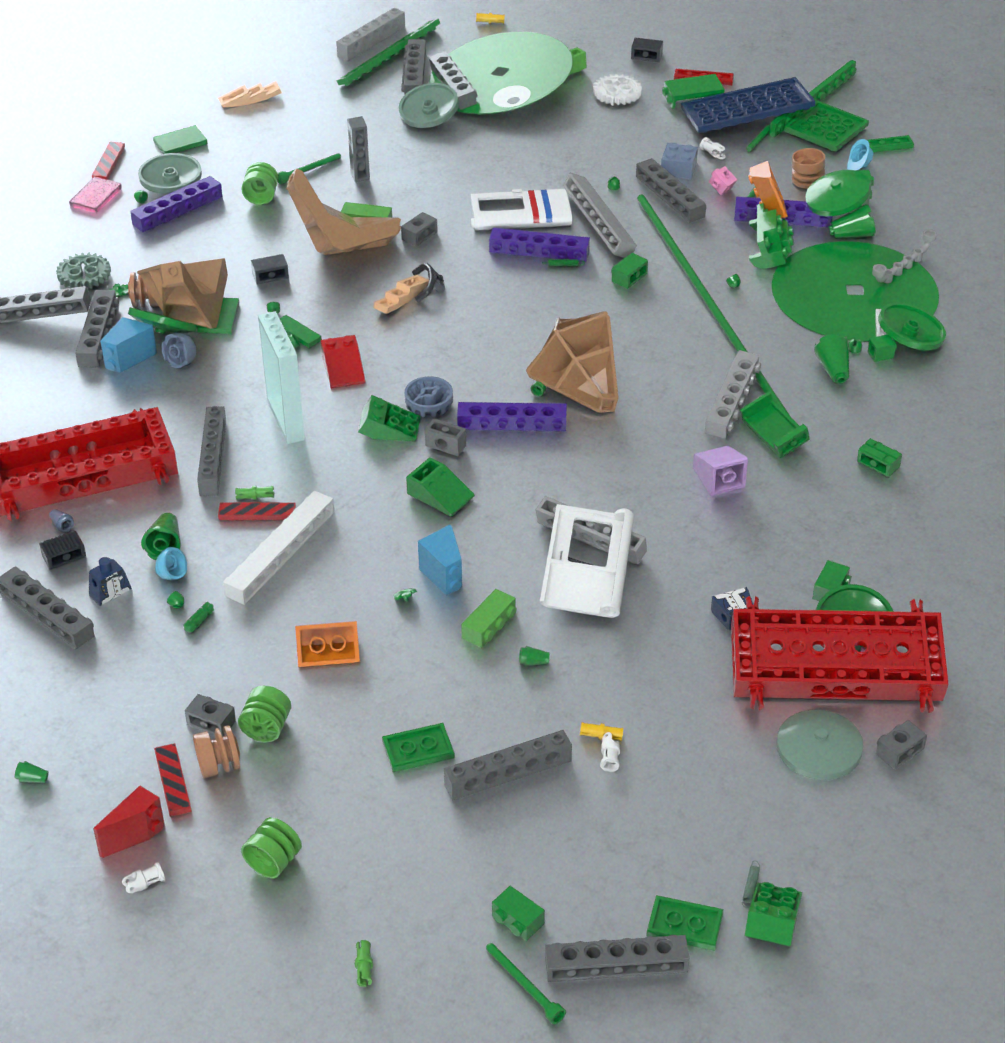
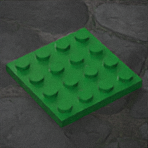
(826, 126)

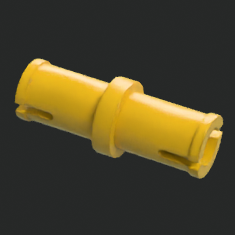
(490, 18)
(599, 730)

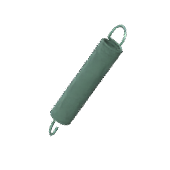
(751, 884)

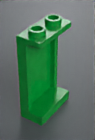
(691, 88)
(774, 425)

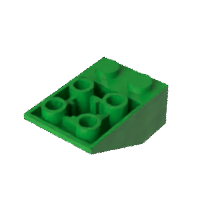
(388, 421)
(438, 487)
(773, 913)

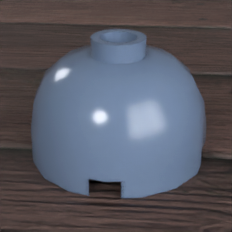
(178, 350)

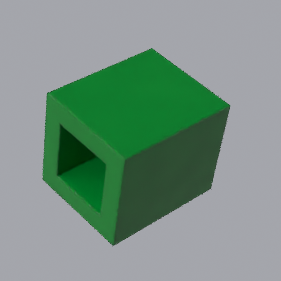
(881, 348)

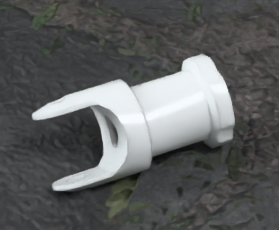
(713, 148)
(610, 750)
(141, 879)

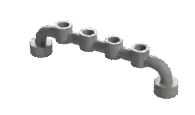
(886, 275)

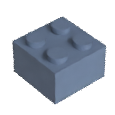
(680, 160)

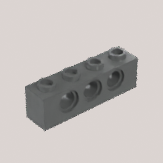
(358, 149)

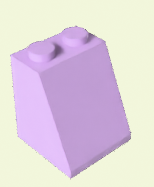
(721, 469)

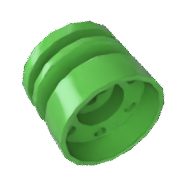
(259, 183)
(264, 713)
(271, 847)

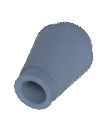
(62, 521)

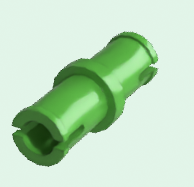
(254, 492)
(363, 963)

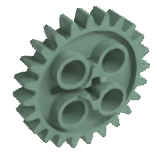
(71, 274)

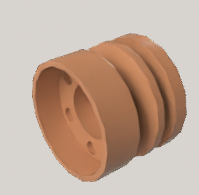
(807, 166)
(139, 291)
(216, 751)

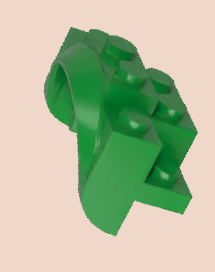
(771, 229)

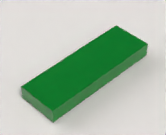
(891, 143)
(302, 333)

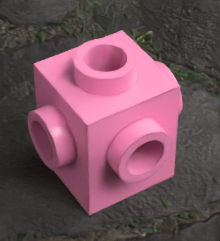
(722, 180)

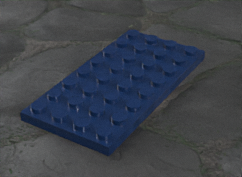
(747, 104)

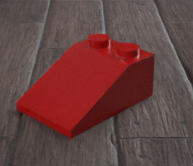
(342, 361)
(129, 823)

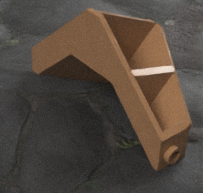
(333, 230)
(188, 290)
(580, 362)

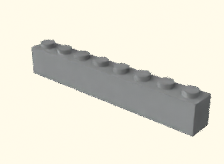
(599, 215)

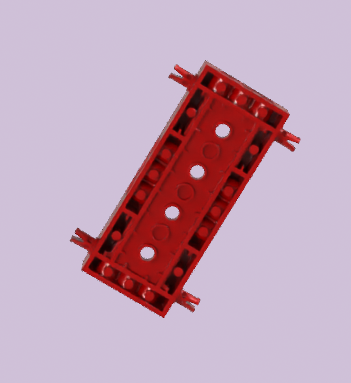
(84, 461)
(838, 669)

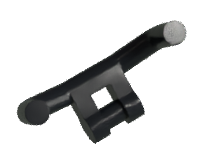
(435, 280)

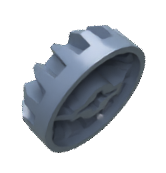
(425, 393)

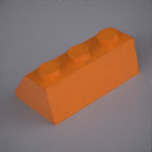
(767, 188)
(327, 643)

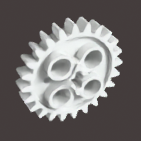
(617, 89)

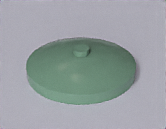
(428, 105)
(169, 172)
(819, 744)

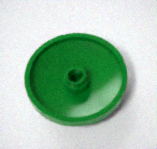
(838, 193)
(161, 323)
(912, 326)
(854, 598)

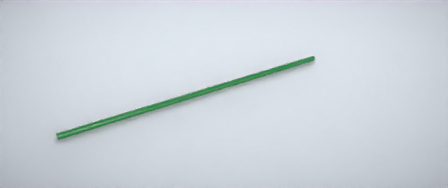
(761, 380)

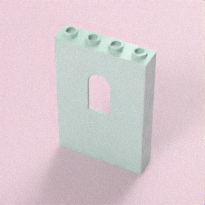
(281, 377)

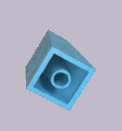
(128, 344)
(441, 559)

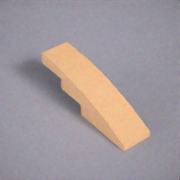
(244, 96)
(402, 294)

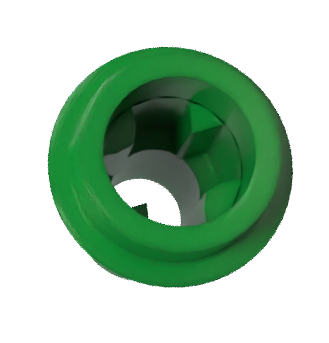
(533, 656)
(30, 773)

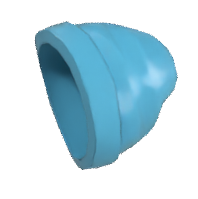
(171, 564)

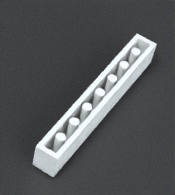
(278, 547)

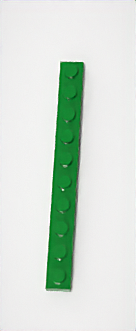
(384, 55)
(818, 93)

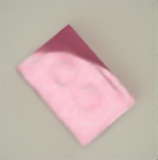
(95, 194)

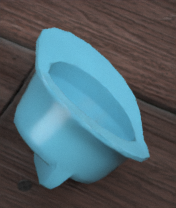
(860, 155)

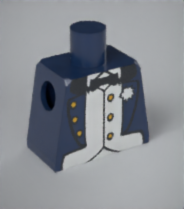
(107, 581)
(723, 605)

